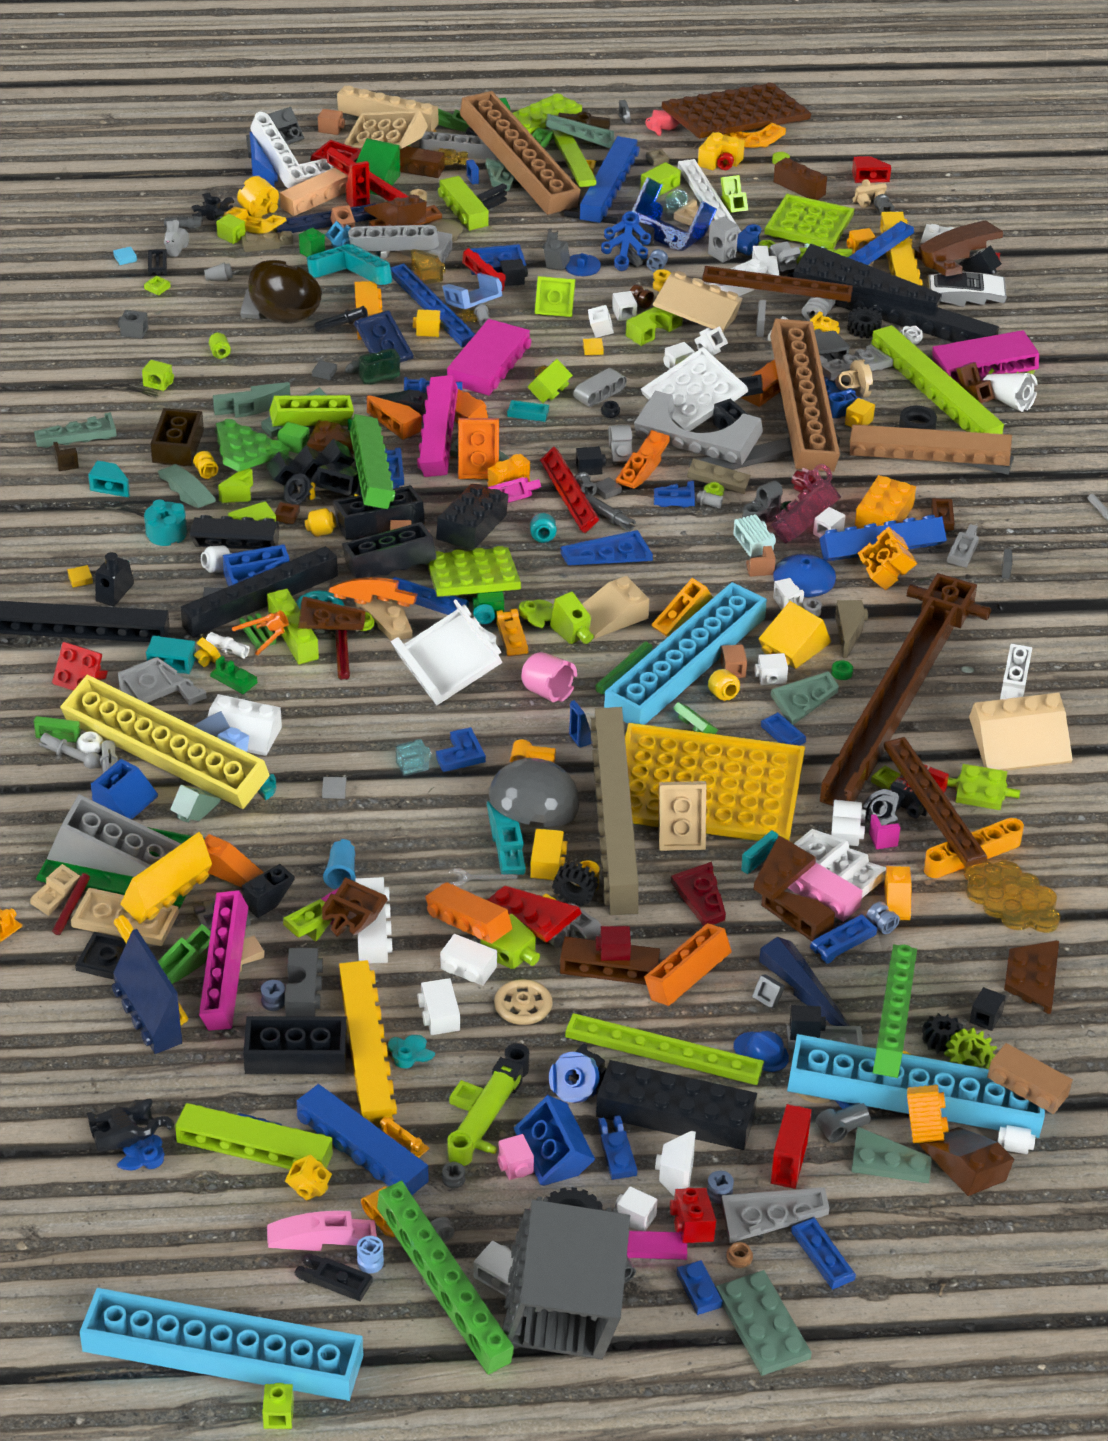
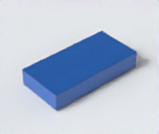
(783, 730)

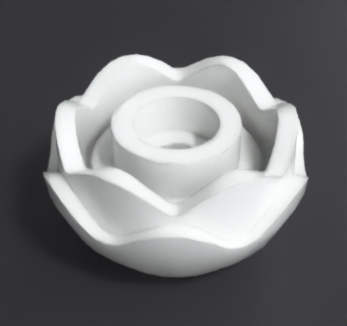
(913, 334)
(89, 742)

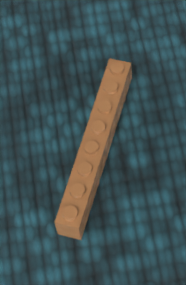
(931, 445)

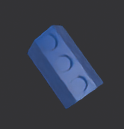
(260, 163)
(555, 1141)

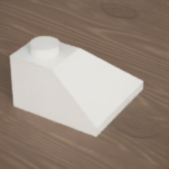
(676, 1162)

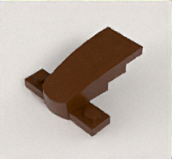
(955, 244)

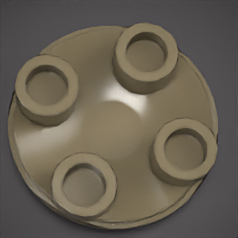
(448, 226)

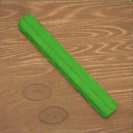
(622, 668)

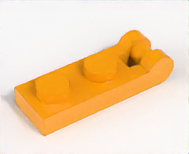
(511, 632)

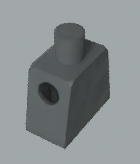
(831, 345)

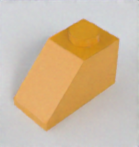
(898, 890)

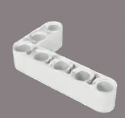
(281, 156)

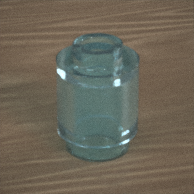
(676, 199)

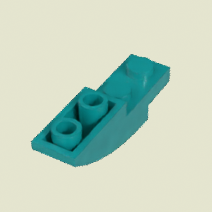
(508, 842)

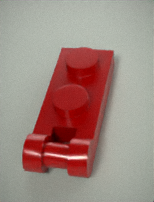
(477, 265)

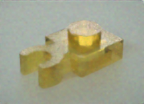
(452, 156)

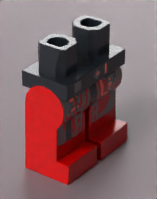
(908, 798)

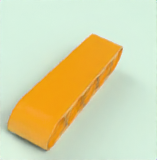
(993, 840)

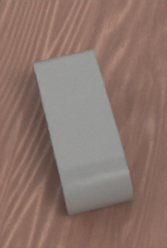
(600, 387)

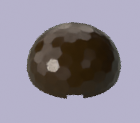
(283, 291)

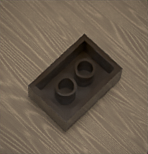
(177, 437)

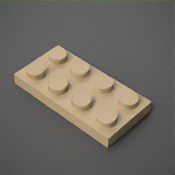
(101, 908)

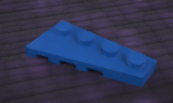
(610, 549)

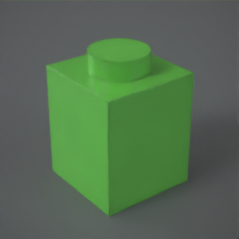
(294, 436)

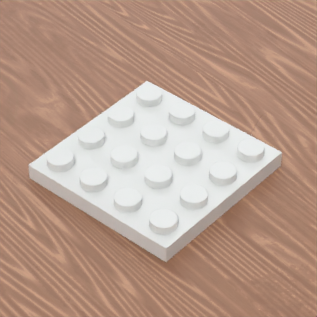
(696, 387)

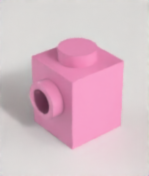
(515, 1157)

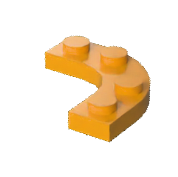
(761, 138)

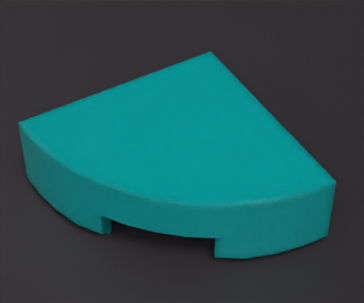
(268, 787)

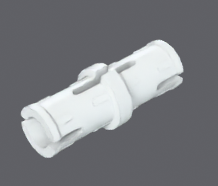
(228, 645)

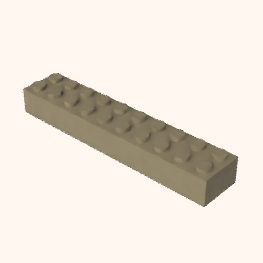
(615, 809)

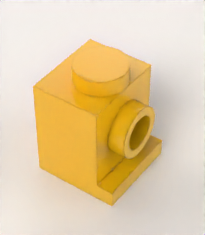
(825, 323)

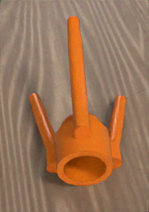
(274, 622)

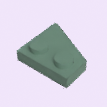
(499, 173)

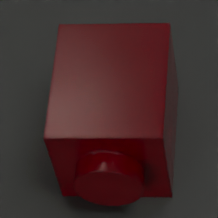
(614, 943)

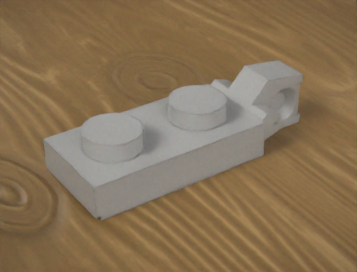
(964, 547)

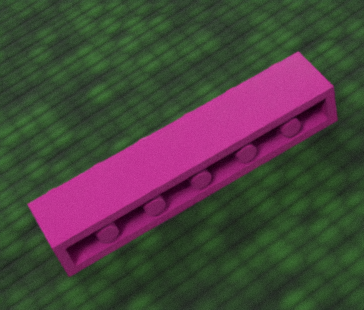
(438, 426)
(223, 961)

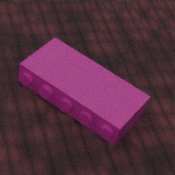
(1009, 351)
(489, 356)

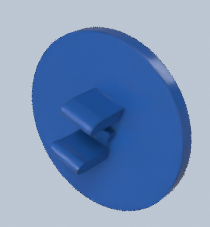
(583, 265)

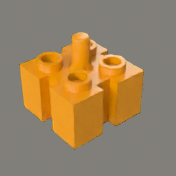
(887, 558)

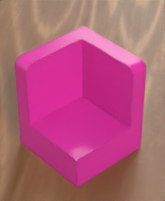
(883, 835)

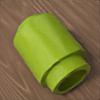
(219, 345)

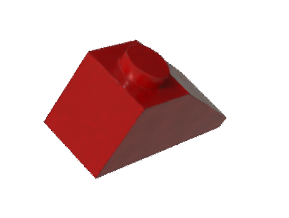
(358, 185)

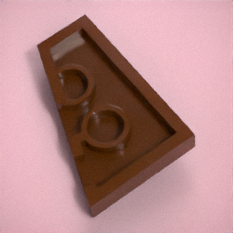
(782, 868)

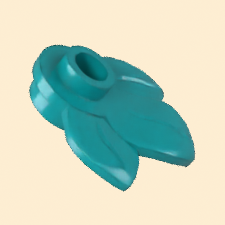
(409, 1050)

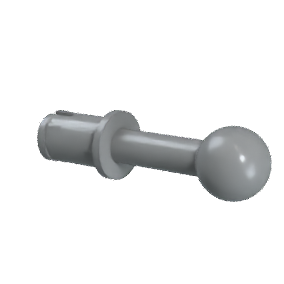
(90, 760)

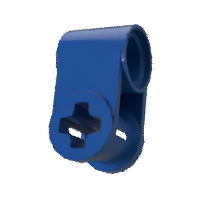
(748, 238)
(841, 401)

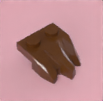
(325, 432)
(352, 907)

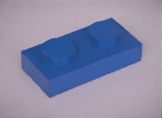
(699, 1287)

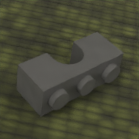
(303, 968)

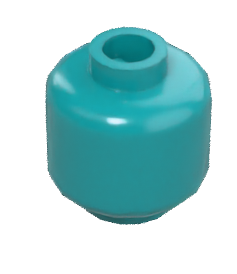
(543, 527)

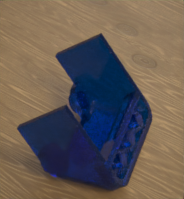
(665, 233)

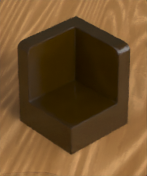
(66, 459)

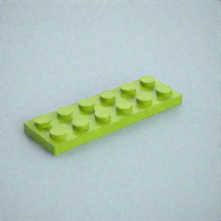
(535, 114)

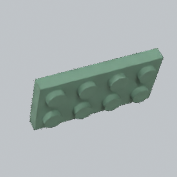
(763, 1323)

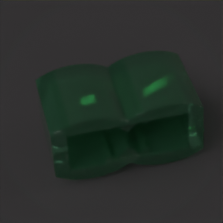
(379, 366)

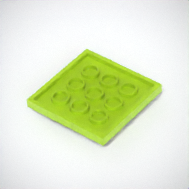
(809, 221)
(474, 571)

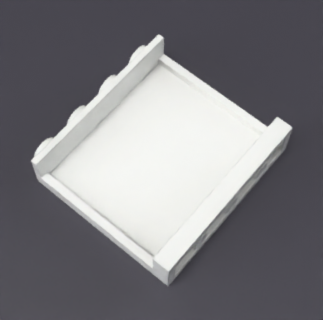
(449, 654)

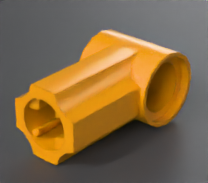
(524, 749)

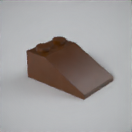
(400, 211)
(970, 1159)

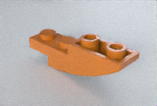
(645, 461)
(365, 588)

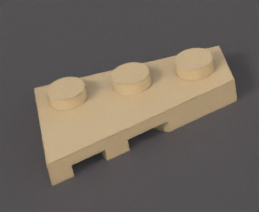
(389, 617)

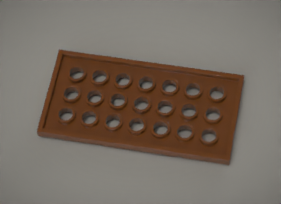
(735, 110)

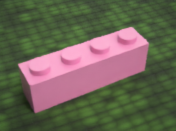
(829, 890)

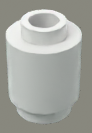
(1016, 1139)

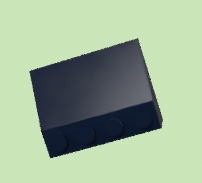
(147, 995)

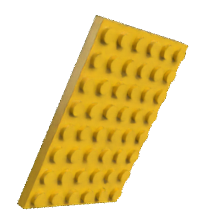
(747, 780)

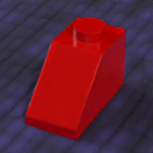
(871, 169)

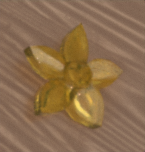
(467, 315)

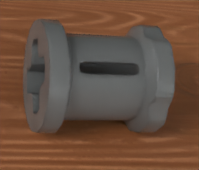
(883, 204)
(585, 478)

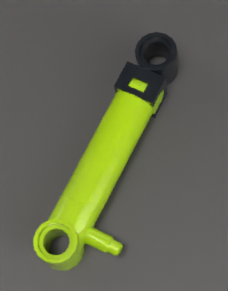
(505, 1079)

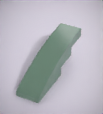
(188, 486)

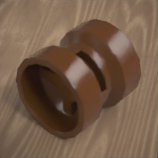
(643, 297)

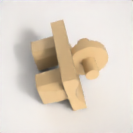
(868, 192)

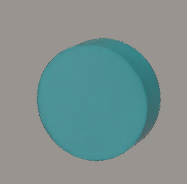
(484, 613)

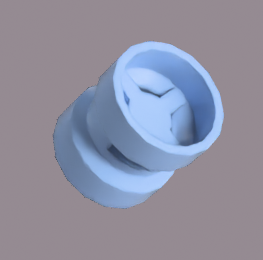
(370, 1254)

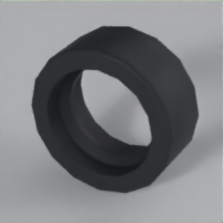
(918, 413)

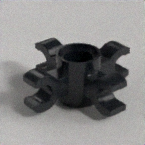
(213, 207)

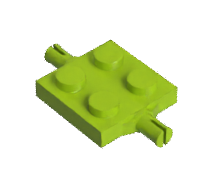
(982, 787)

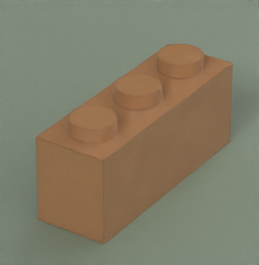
(1029, 1078)

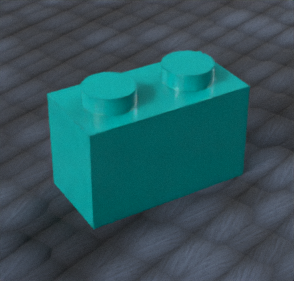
(174, 652)

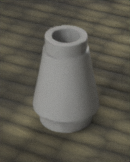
(219, 272)

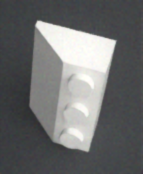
(255, 719)

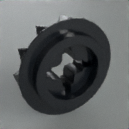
(291, 489)

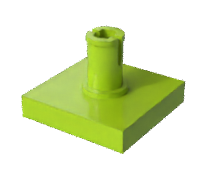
(555, 296)

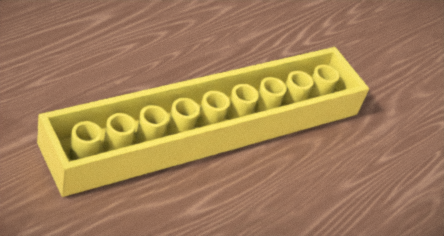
(166, 741)

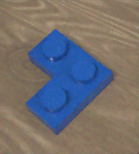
(463, 754)

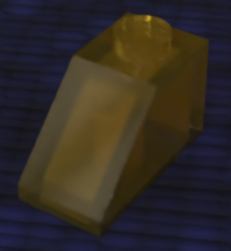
(427, 266)

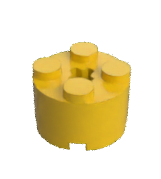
(258, 197)

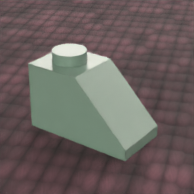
(193, 803)

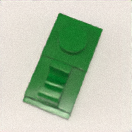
(233, 676)

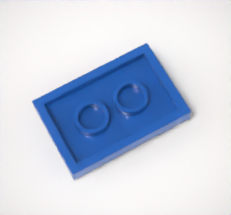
(495, 254)

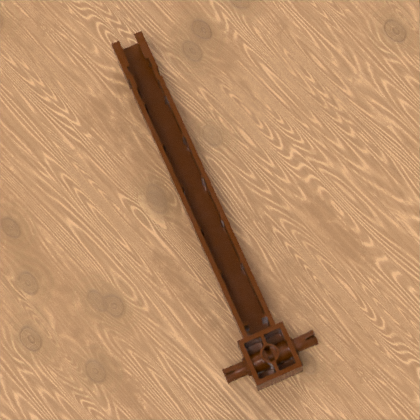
(943, 607)

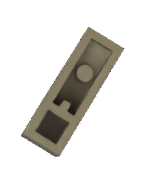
(850, 622)

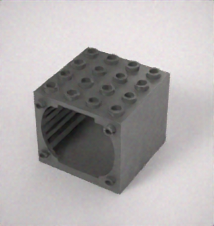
(566, 1279)

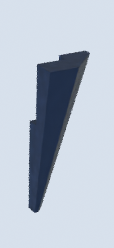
(788, 963)

